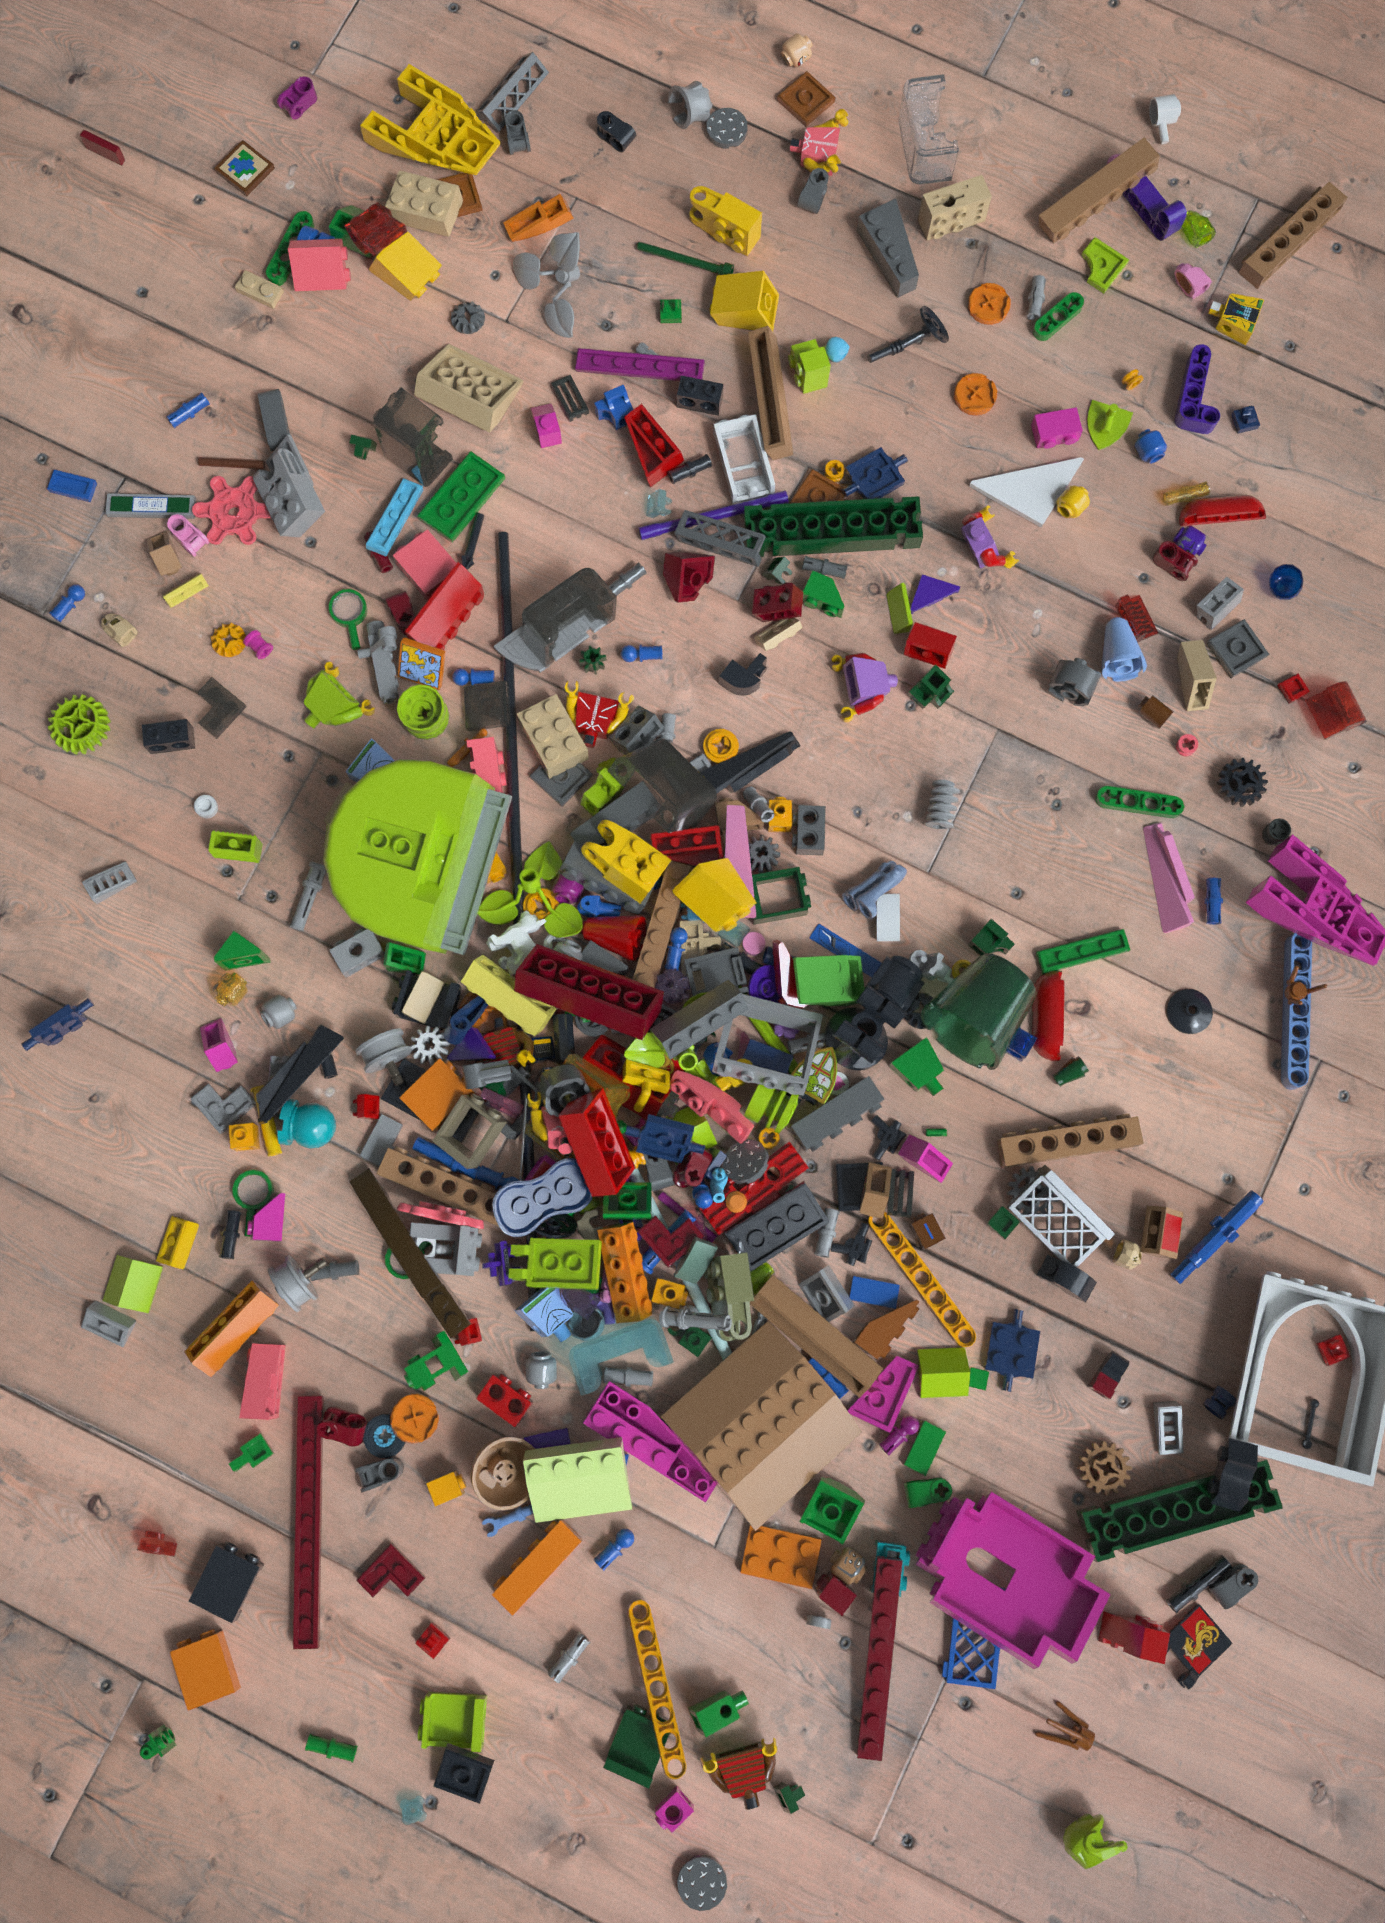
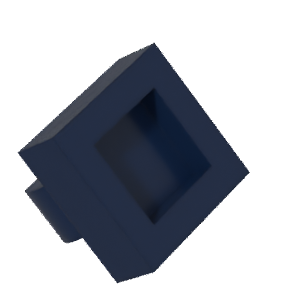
(1245, 419)

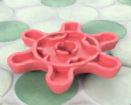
(225, 499)
(441, 1213)

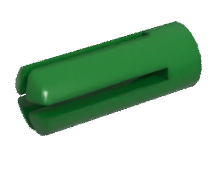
(938, 1132)

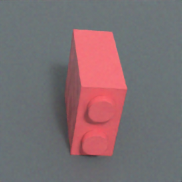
(319, 264)
(424, 563)

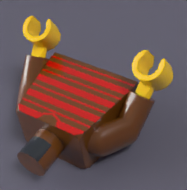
(509, 1044)
(743, 1770)

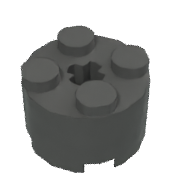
(1074, 681)
(561, 1087)

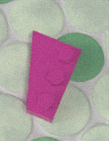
(886, 1395)

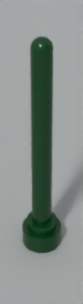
(722, 269)

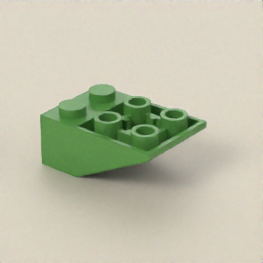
(829, 980)

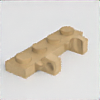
(696, 945)

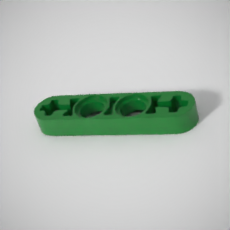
(285, 266)
(1139, 802)

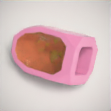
(1192, 280)

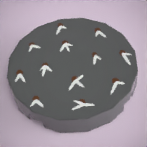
(727, 128)
(746, 1161)
(702, 1883)

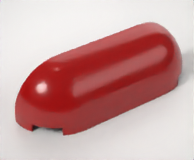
(1222, 510)
(1049, 1015)

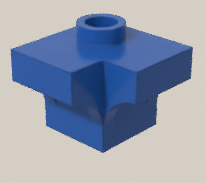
(614, 407)

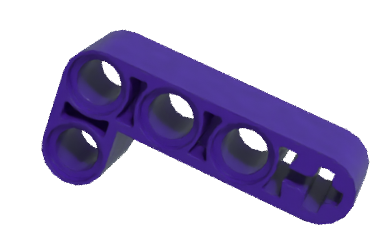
(1157, 214)
(1195, 387)

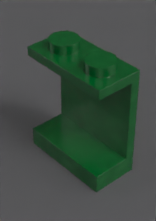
(634, 1747)

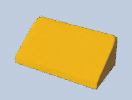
(177, 1242)

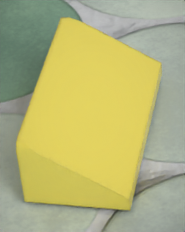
(185, 590)

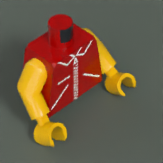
(594, 714)

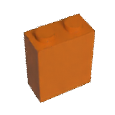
(436, 1094)
(204, 1669)

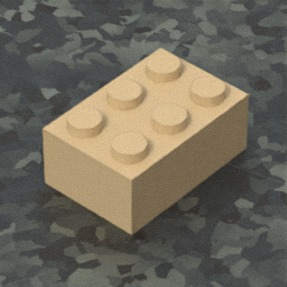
(425, 203)
(552, 736)

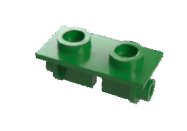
(160, 1742)

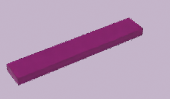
(638, 365)

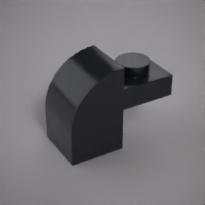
(741, 680)
(1067, 1277)

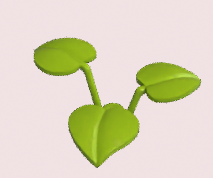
(543, 863)
(650, 1054)

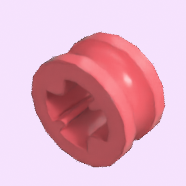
(1188, 738)

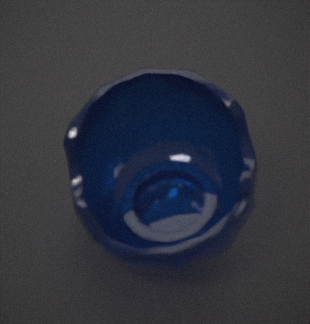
(1286, 582)

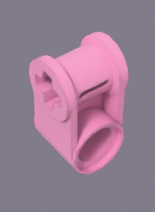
(189, 537)

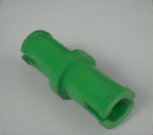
(331, 1748)

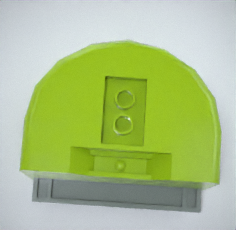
(415, 852)

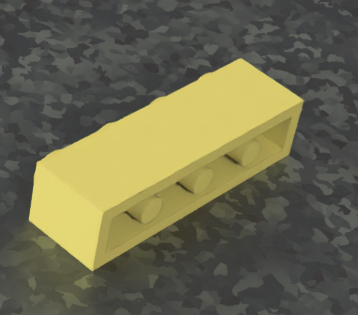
(497, 990)

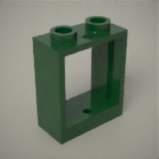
(780, 875)

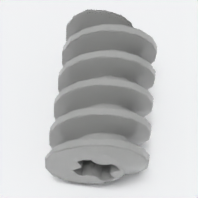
(941, 805)

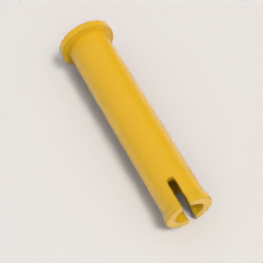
(269, 1130)

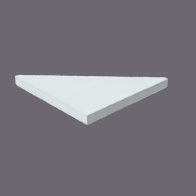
(1030, 491)

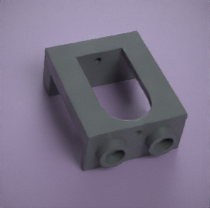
(518, 1076)

